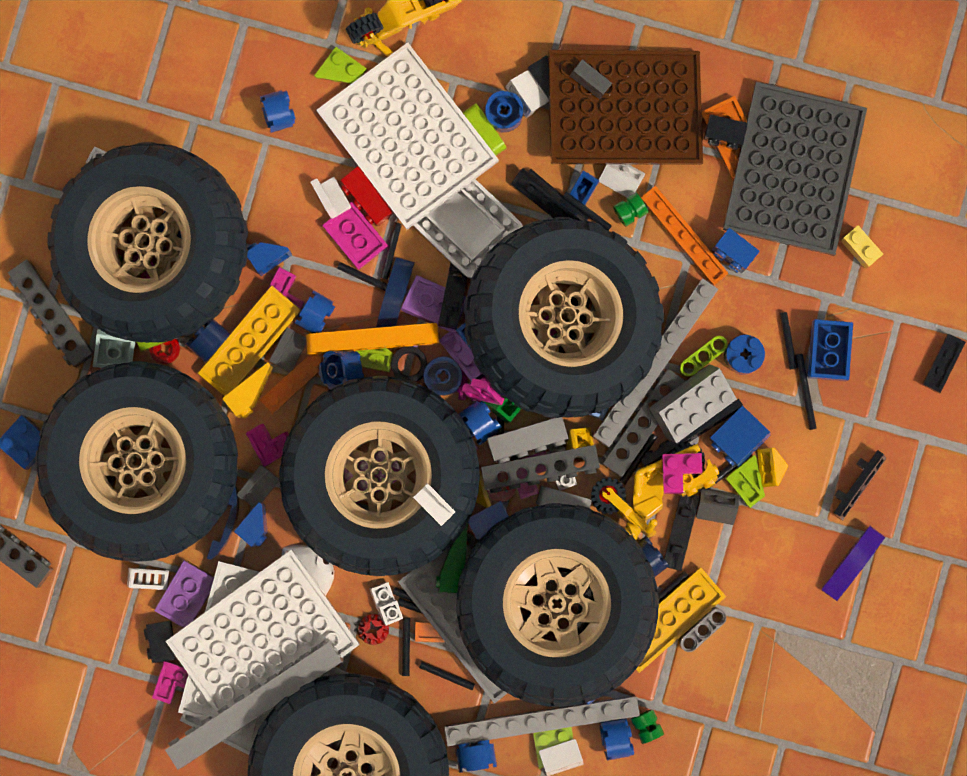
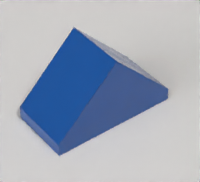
(584, 187)

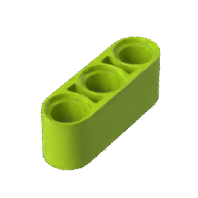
(485, 129)
(707, 348)

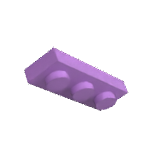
(461, 354)

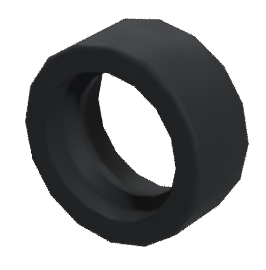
(407, 350)

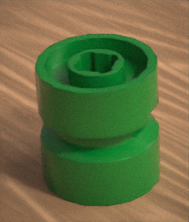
(629, 210)
(647, 719)

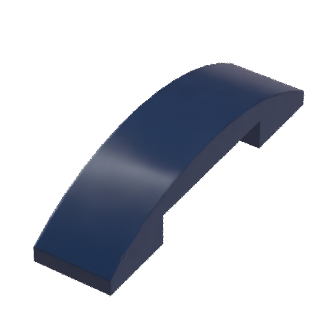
(395, 293)
(216, 546)

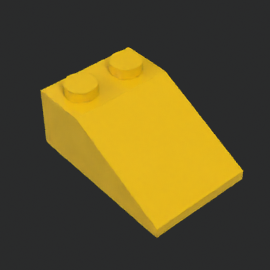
(246, 395)

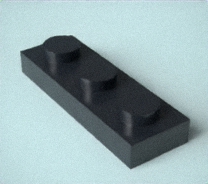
(944, 363)

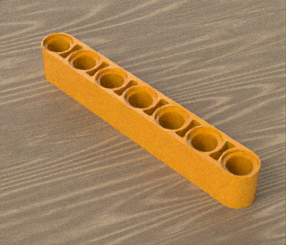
(372, 338)

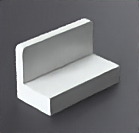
(528, 91)
(622, 178)
(331, 196)
(434, 504)
(561, 757)

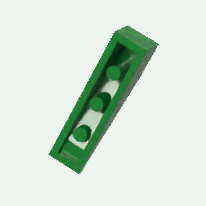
(453, 565)

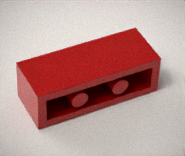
(366, 197)

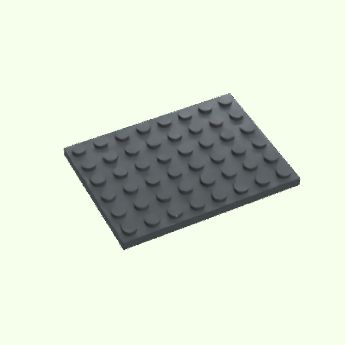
(795, 168)

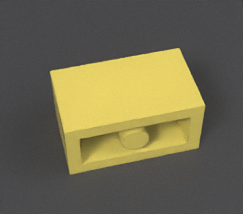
(861, 247)

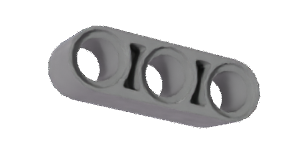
(549, 495)
(693, 631)

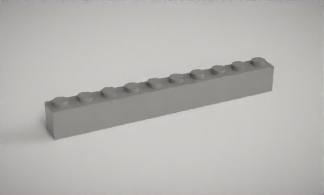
(670, 342)
(254, 705)
(541, 720)

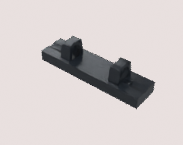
(452, 299)
(869, 471)
(681, 531)

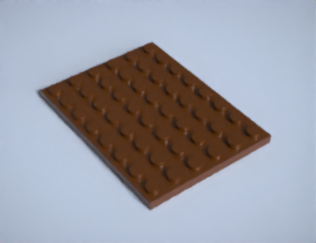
(641, 119)

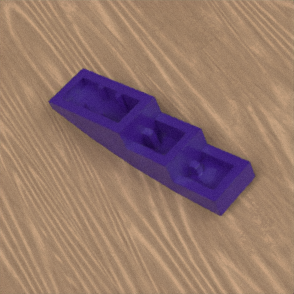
(853, 563)

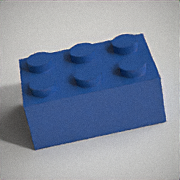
(830, 350)

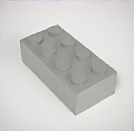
(693, 403)
(526, 439)

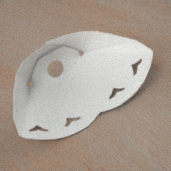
(314, 564)

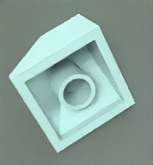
(112, 350)

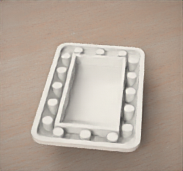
(468, 226)

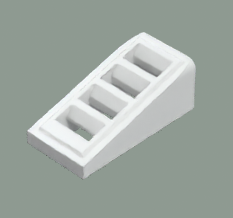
(131, 573)

